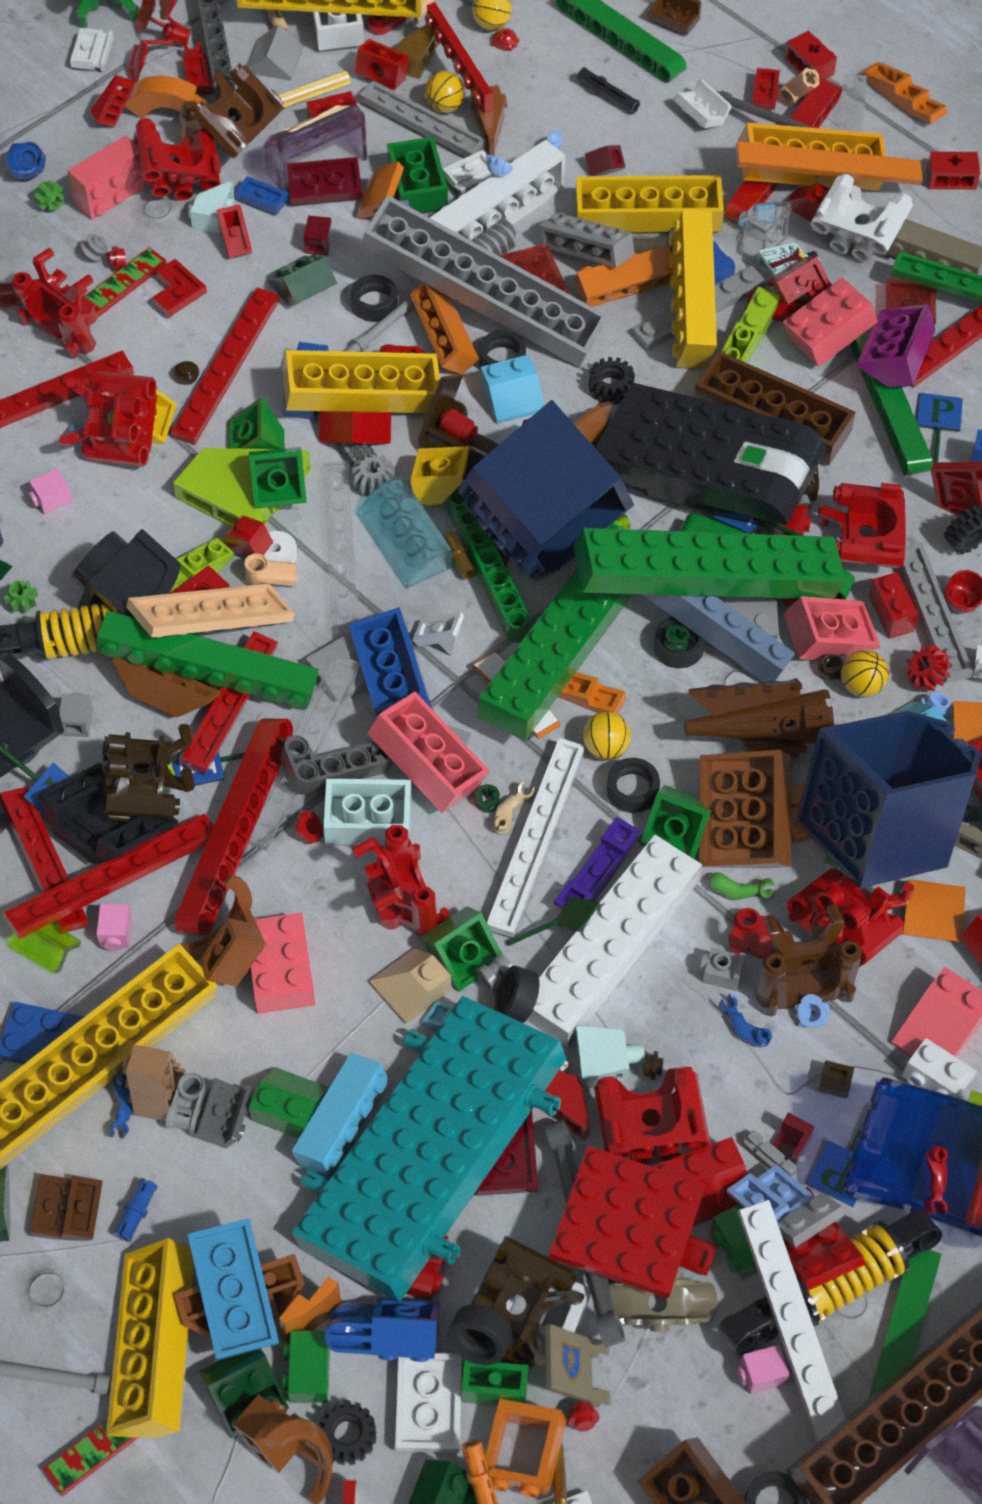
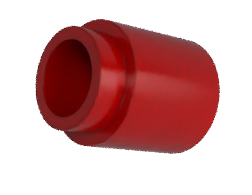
(458, 425)

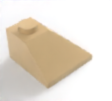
(412, 984)

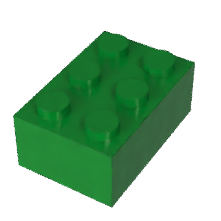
(422, 175)

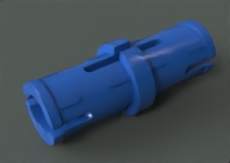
(135, 1210)

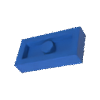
(261, 195)

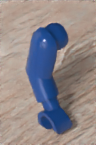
(757, 1036)
(124, 1107)

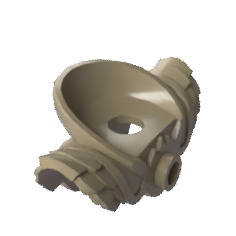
(688, 1304)

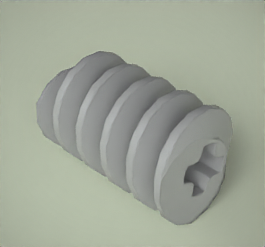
(497, 238)

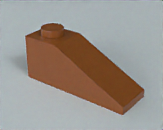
(491, 122)

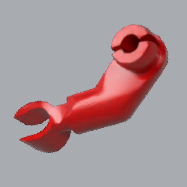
(936, 1163)

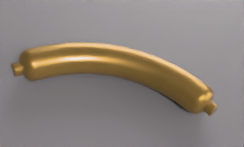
(559, 1479)

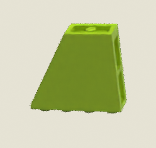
(221, 485)

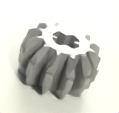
(371, 472)

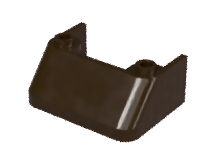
(433, 437)

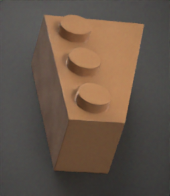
(151, 1081)

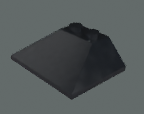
(79, 820)

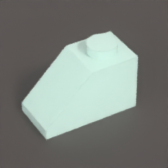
(203, 211)

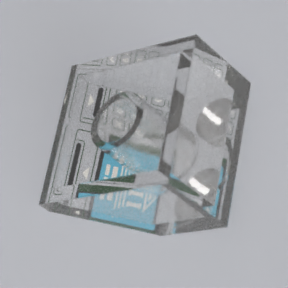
(762, 228)

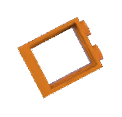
(531, 1416)

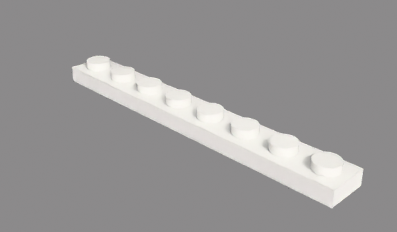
(535, 838)
(792, 1318)

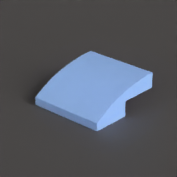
(773, 1185)

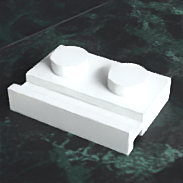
(91, 49)
(467, 172)

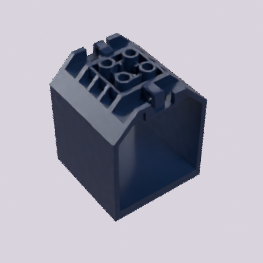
(543, 491)
(888, 795)

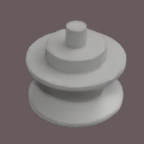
(94, 247)

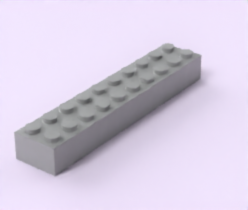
(483, 281)

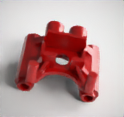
(185, 169)
(57, 310)
(134, 407)
(870, 507)
(398, 885)
(863, 912)
(679, 1112)

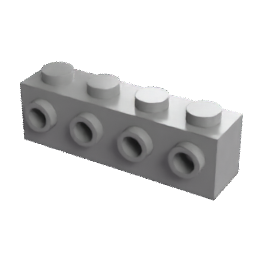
(587, 240)

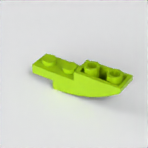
(753, 325)
(213, 553)

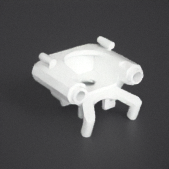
(840, 211)

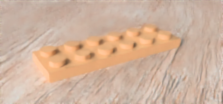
(210, 610)

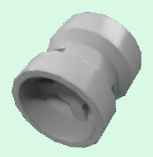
(491, 974)

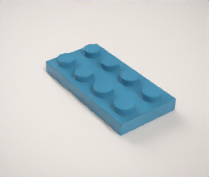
(233, 1289)

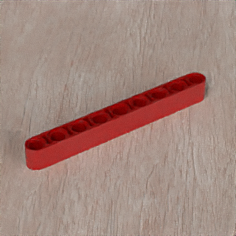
(811, 112)
(233, 828)

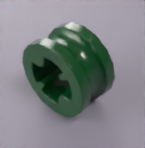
(676, 638)
(487, 789)

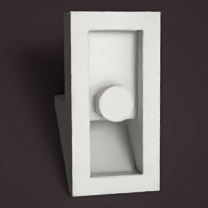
(440, 630)

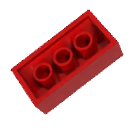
(717, 1167)

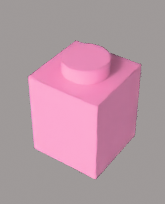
(50, 491)
(114, 926)
(763, 1369)

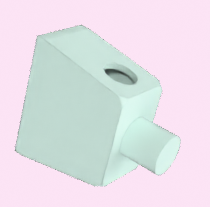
(604, 1054)

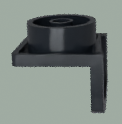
(125, 570)
(26, 714)

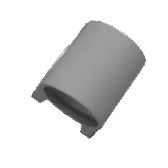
(185, 1107)

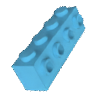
(340, 1115)

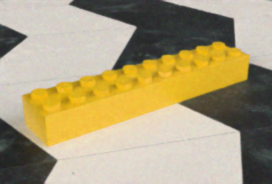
(96, 1048)

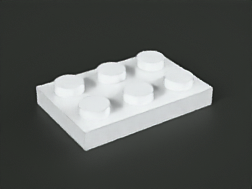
(429, 1404)

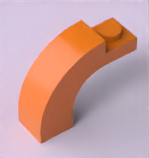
(160, 92)

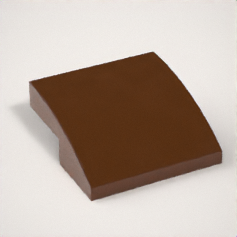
(66, 1208)

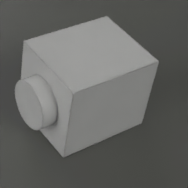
(76, 714)

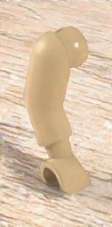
(504, 811)

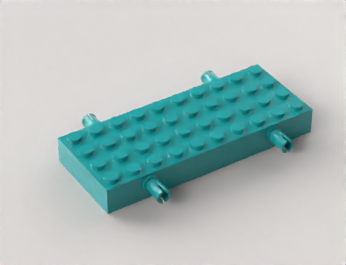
(429, 1147)

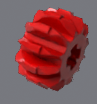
(928, 668)

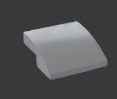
(752, 606)
(344, 647)

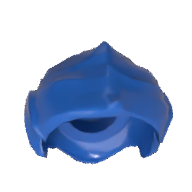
(25, 160)

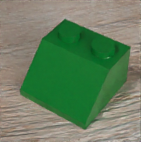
(277, 477)
(462, 945)
(286, 1102)

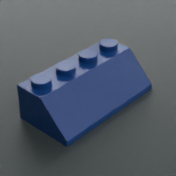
(388, 659)

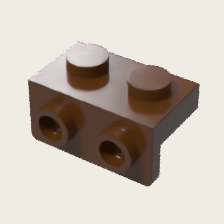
(676, 14)

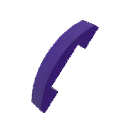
(602, 864)

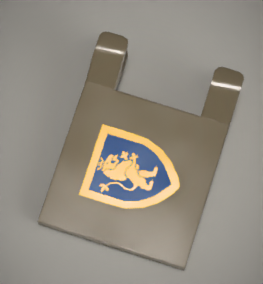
(570, 1365)

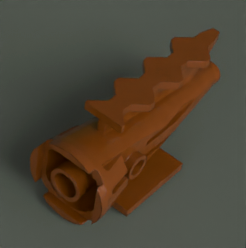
(762, 715)

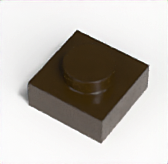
(836, 1079)

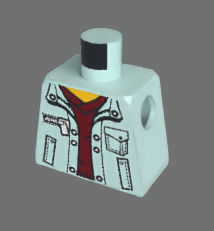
(778, 258)

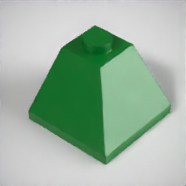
(255, 428)
(677, 820)

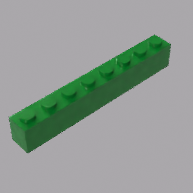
(208, 661)

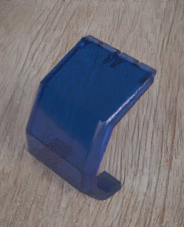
(891, 1158)

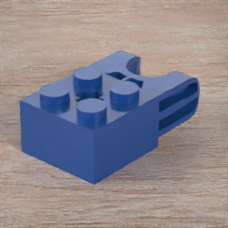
(386, 1329)

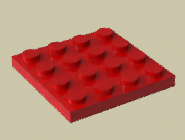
(627, 1222)

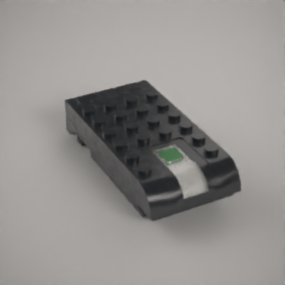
(711, 455)

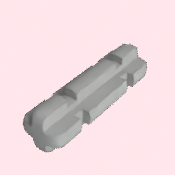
(768, 1153)

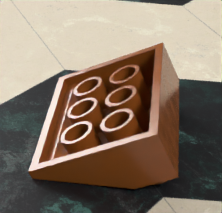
(748, 809)

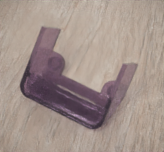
(312, 133)

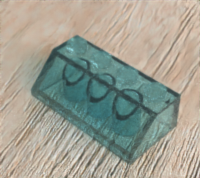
(405, 532)

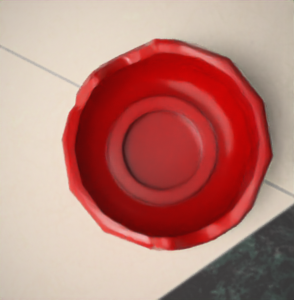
(964, 591)

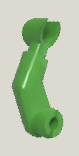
(737, 891)

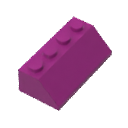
(898, 345)

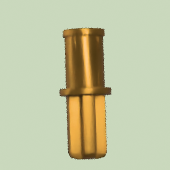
(460, 556)

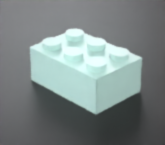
(365, 809)

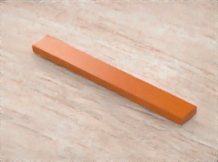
(828, 163)

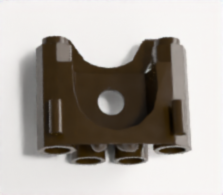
(137, 794)
(531, 1275)

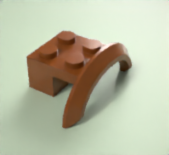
(234, 944)
(278, 1437)

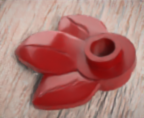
(753, 937)

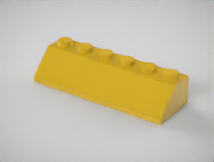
(150, 1342)

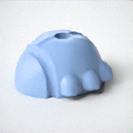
(555, 139)
(498, 166)
(805, 1011)

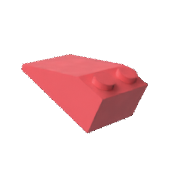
(830, 627)
(945, 1015)

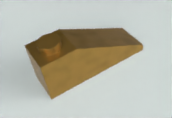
(420, 48)

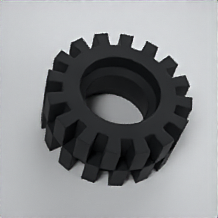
(612, 369)
(966, 530)
(362, 1419)

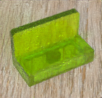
(46, 947)

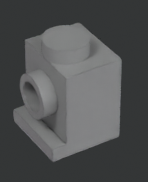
(722, 968)

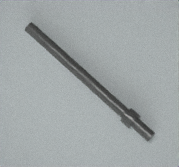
(760, 112)

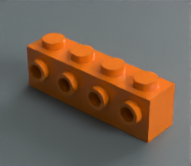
(634, 276)
(444, 328)

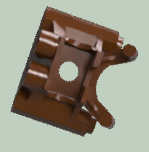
(250, 99)
(808, 967)

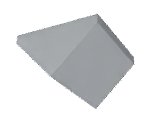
(276, 54)

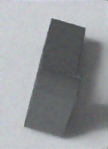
(369, 756)

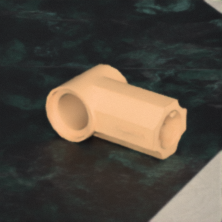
(798, 87)
(263, 571)

